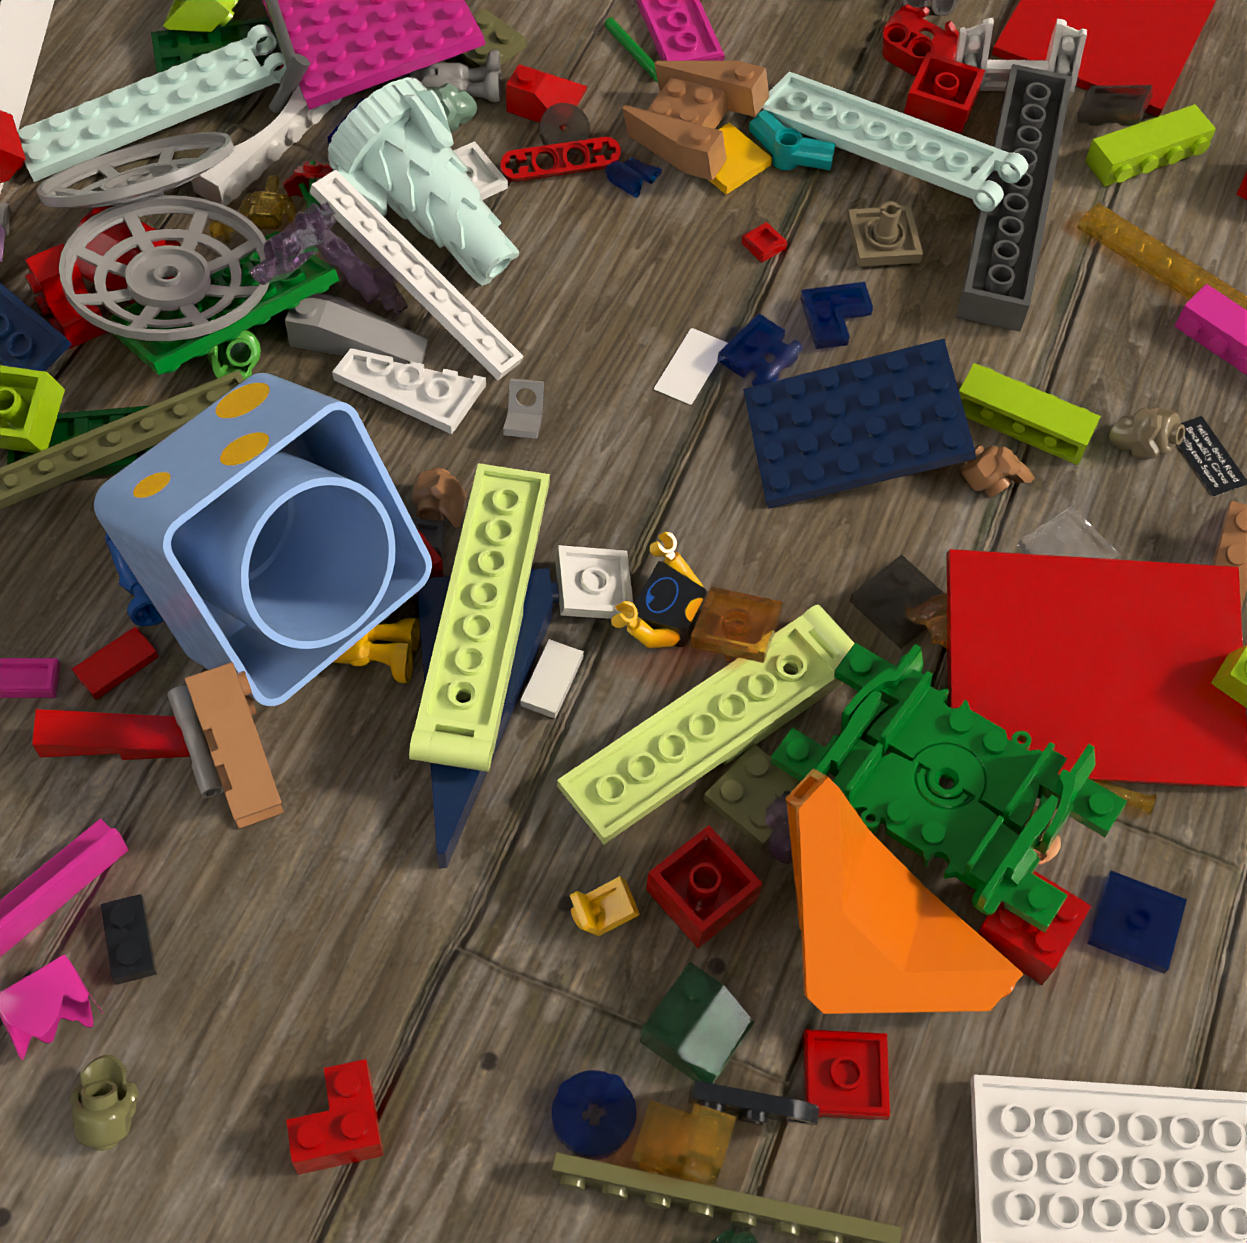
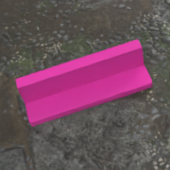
(58, 882)

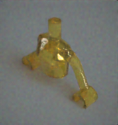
(262, 208)

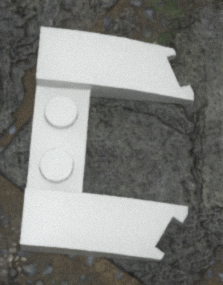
(1062, 56)

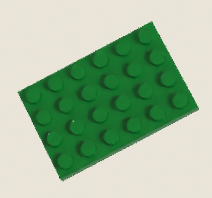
(166, 356)

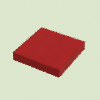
(847, 1073)

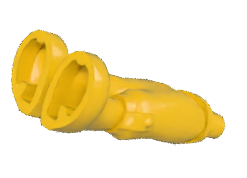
(396, 655)

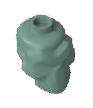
(457, 105)

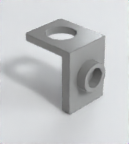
(522, 419)

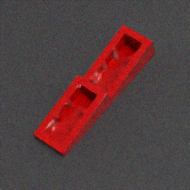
(99, 733)

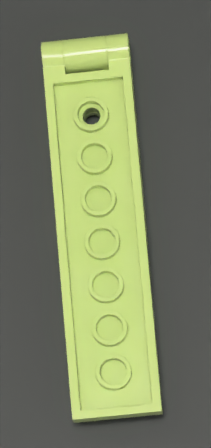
(480, 620)
(707, 726)

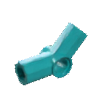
(789, 146)

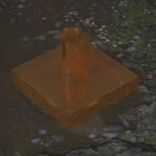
(736, 624)

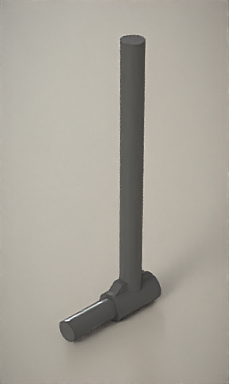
(295, 63)

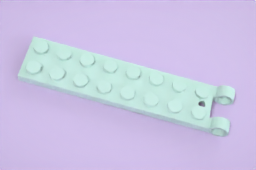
(151, 104)
(894, 139)

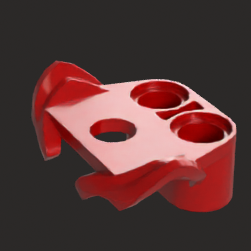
(905, 44)

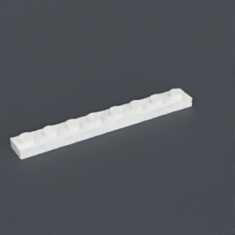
(417, 275)

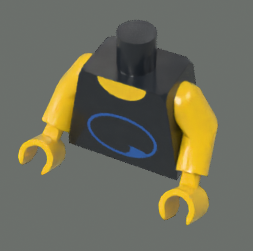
(667, 604)

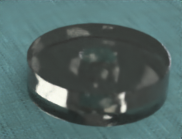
(564, 115)

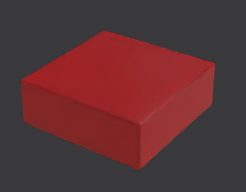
(764, 242)

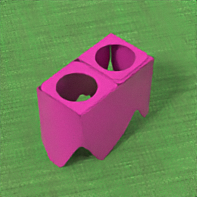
(41, 1001)

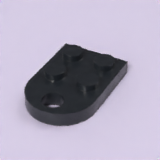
(752, 1105)

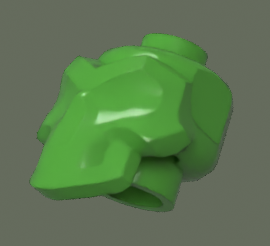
(235, 355)

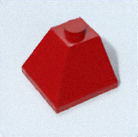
(534, 91)

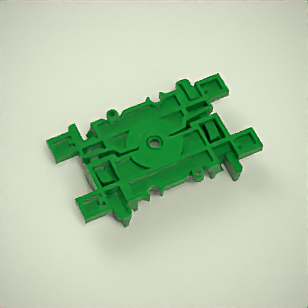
(989, 777)

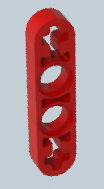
(561, 165)

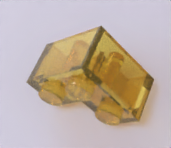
(684, 1142)

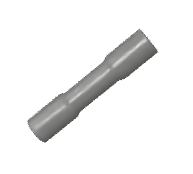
(202, 761)

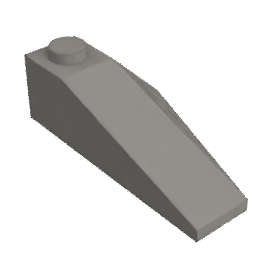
(336, 325)

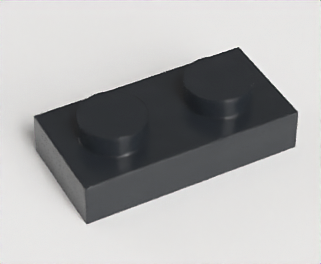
(128, 939)

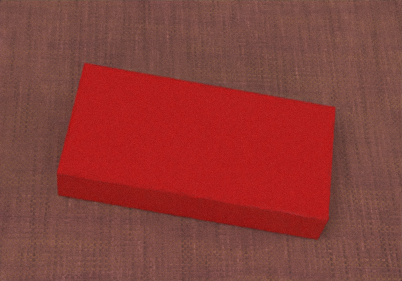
(115, 663)

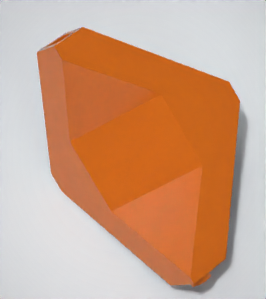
(872, 927)

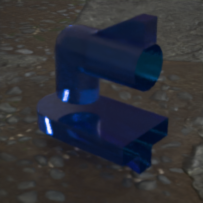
(631, 174)

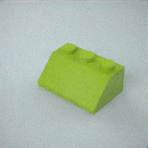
(199, 14)

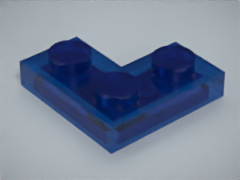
(829, 306)

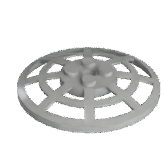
(138, 182)
(149, 270)

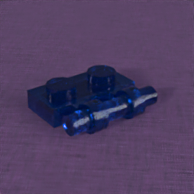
(753, 344)

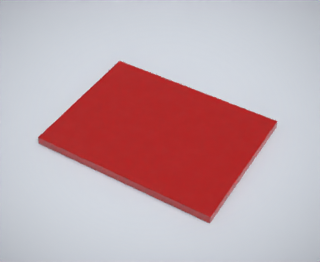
(1124, 40)
(1102, 660)

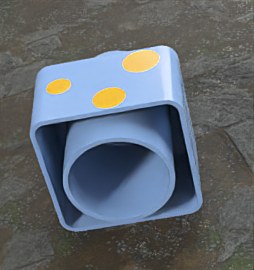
(266, 533)

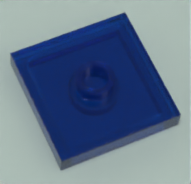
(1137, 922)

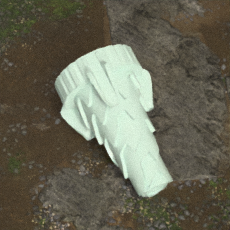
(401, 155)

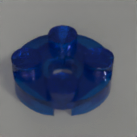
(613, 1128)

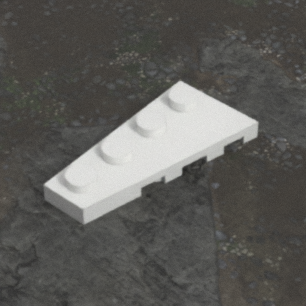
(423, 393)

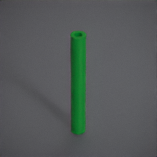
(631, 46)

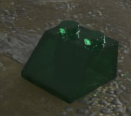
(696, 1025)

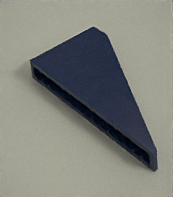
(458, 787)

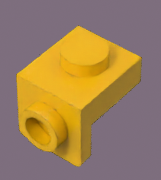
(604, 907)

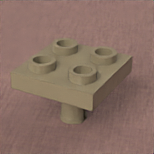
(884, 235)

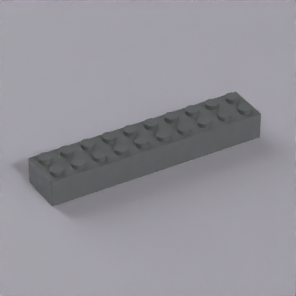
(1010, 237)

